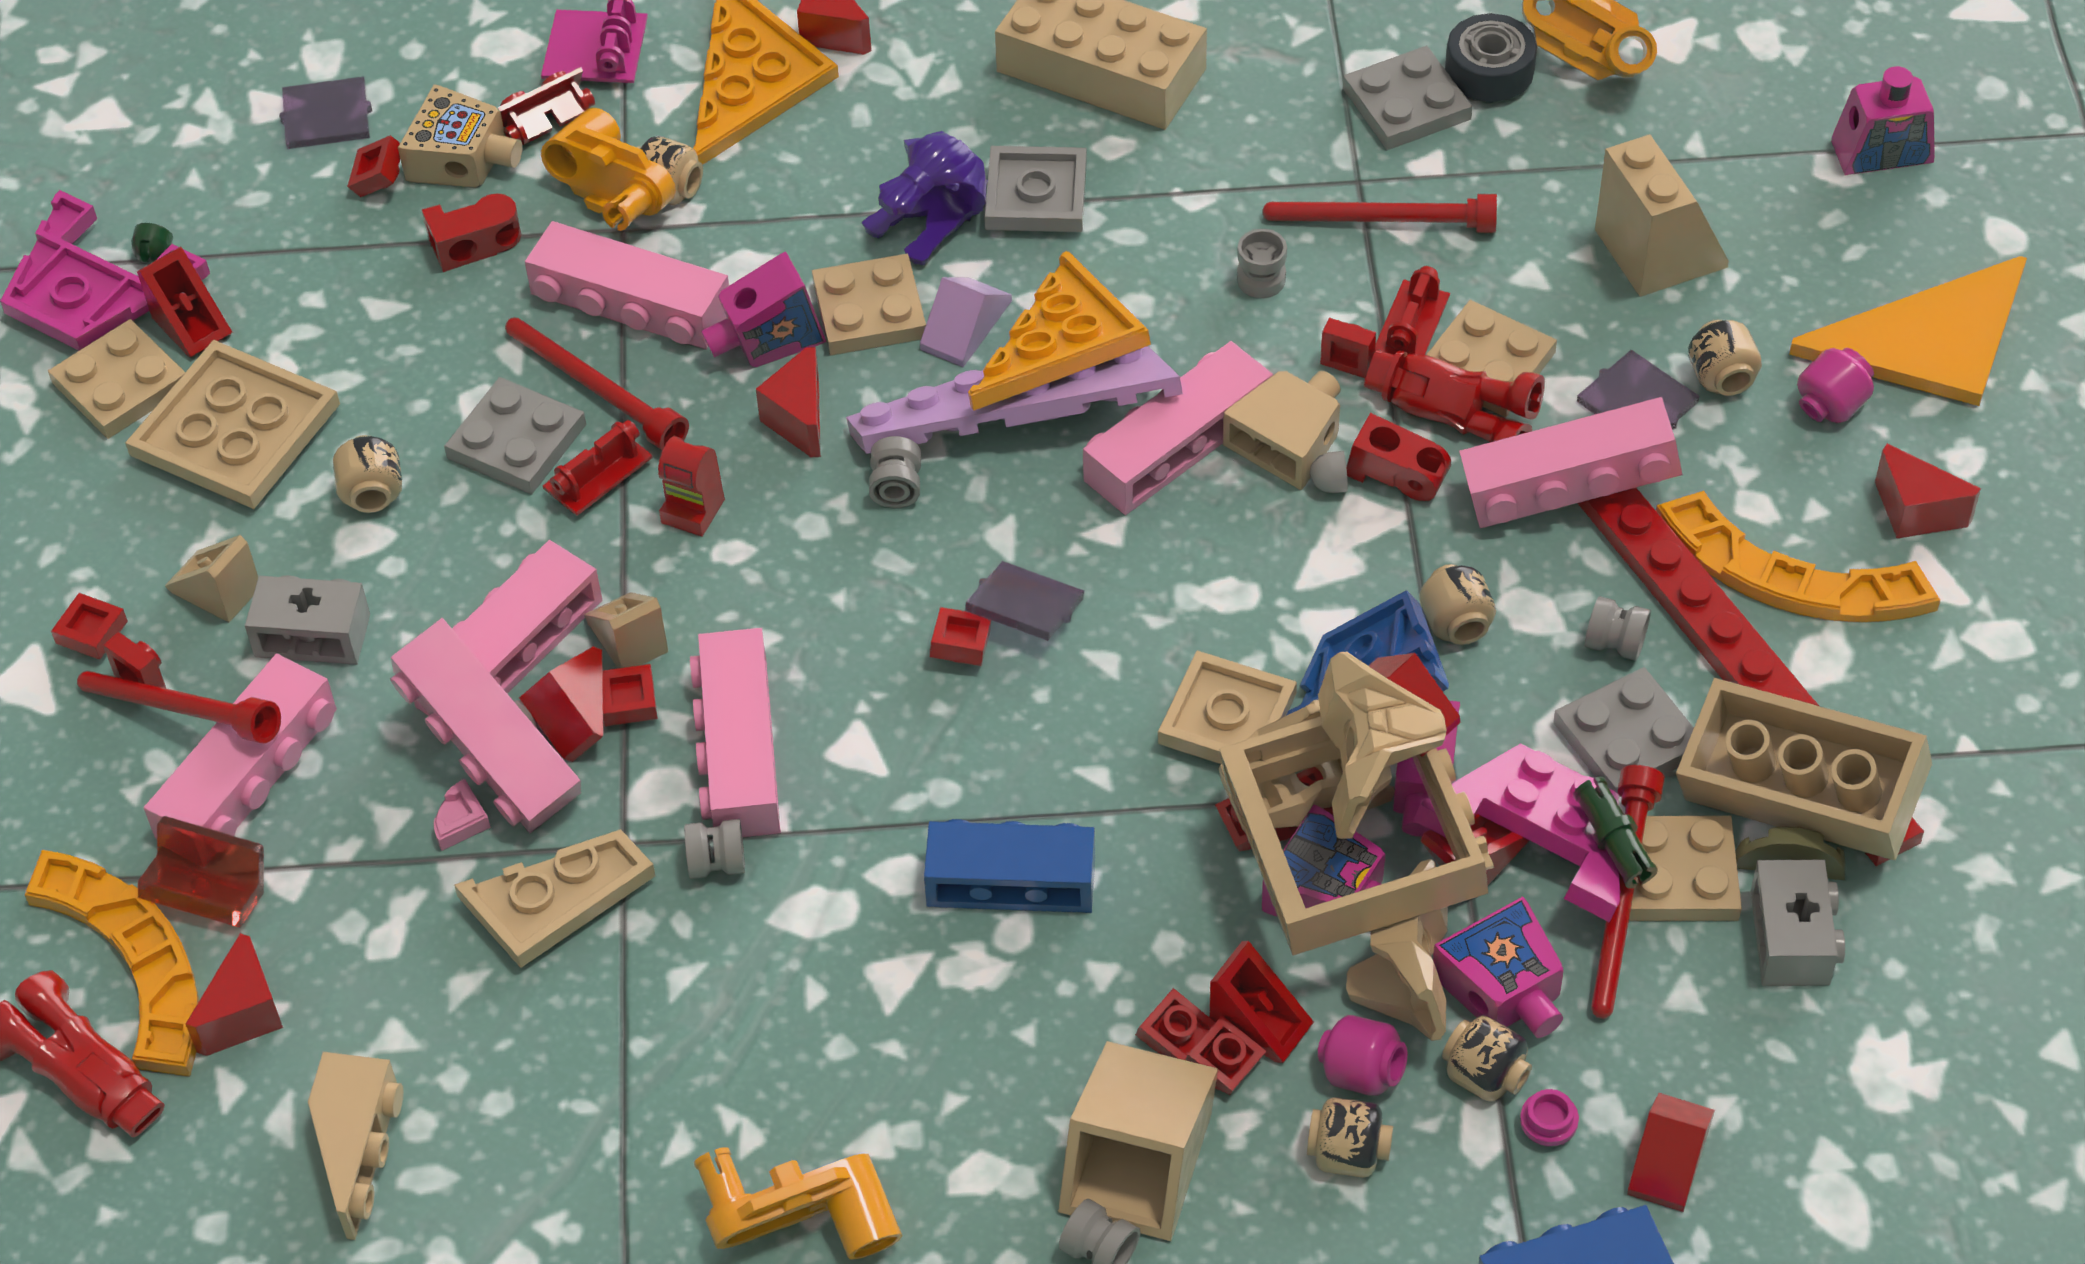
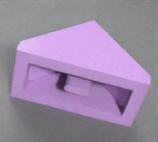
(962, 318)

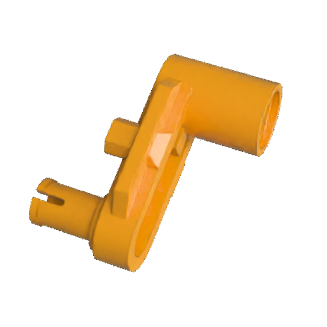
(1589, 35)
(605, 171)
(844, 1188)

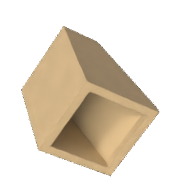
(1653, 219)
(1137, 1137)

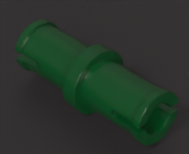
(1615, 832)

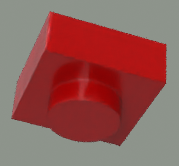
(375, 166)
(1347, 347)
(88, 625)
(960, 637)
(133, 660)
(628, 695)

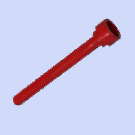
(1477, 212)
(658, 423)
(252, 719)
(1640, 790)

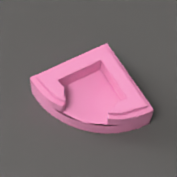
(459, 816)

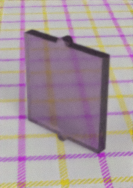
(325, 112)
(1636, 381)
(1024, 600)

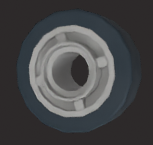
(1491, 57)

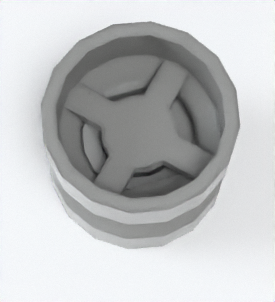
(1261, 263)
(895, 471)
(1617, 628)
(727, 848)
(1096, 1237)

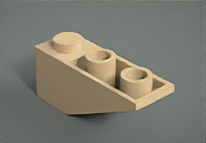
(351, 1117)

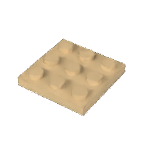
(233, 424)

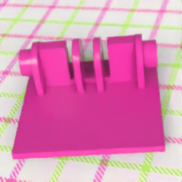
(598, 42)

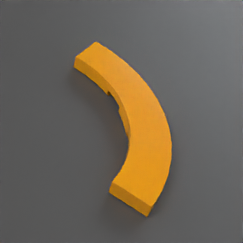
(1793, 583)
(144, 942)

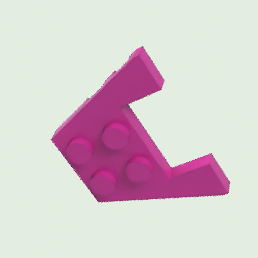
(71, 290)
(1536, 800)

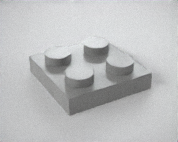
(1407, 97)
(1036, 188)
(515, 435)
(1625, 726)

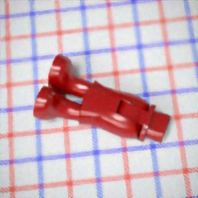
(1455, 395)
(76, 1056)

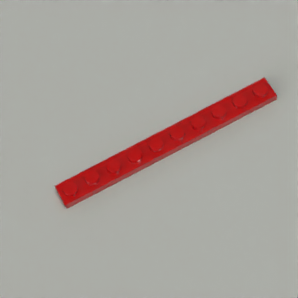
(1699, 604)

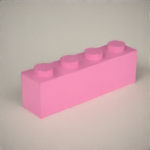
(625, 284)
(1171, 432)
(1571, 462)
(530, 614)
(485, 726)
(737, 731)
(232, 775)

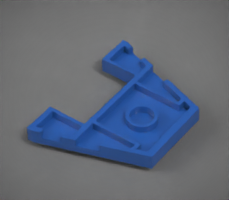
(1383, 631)

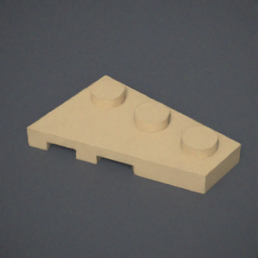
(550, 900)

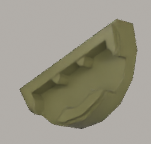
(1791, 844)

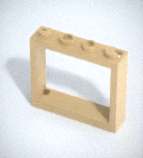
(1305, 929)

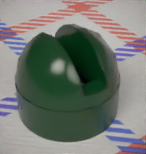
(150, 241)

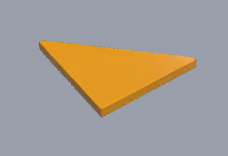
(753, 74)
(1064, 332)
(1931, 339)

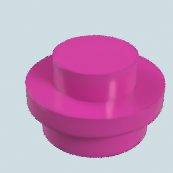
(1549, 1118)

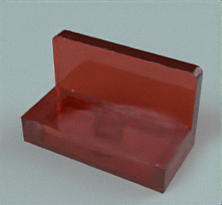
(204, 872)

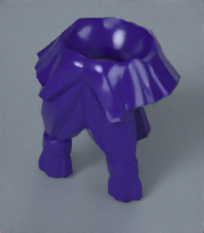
(940, 182)

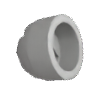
(1330, 472)

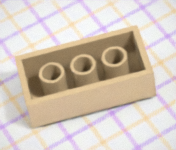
(1104, 54)
(1805, 768)

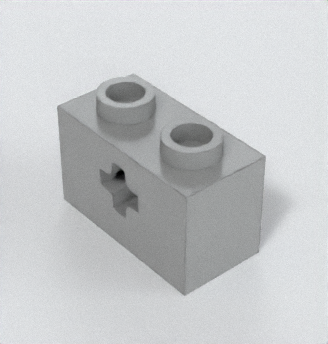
(308, 619)
(1795, 922)

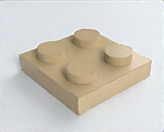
(869, 304)
(1495, 344)
(117, 378)
(1222, 706)
(1694, 871)

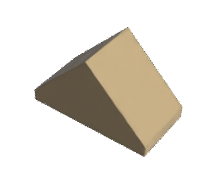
(218, 578)
(630, 629)

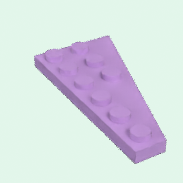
(949, 408)

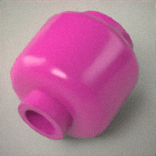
(1835, 385)
(1363, 1055)

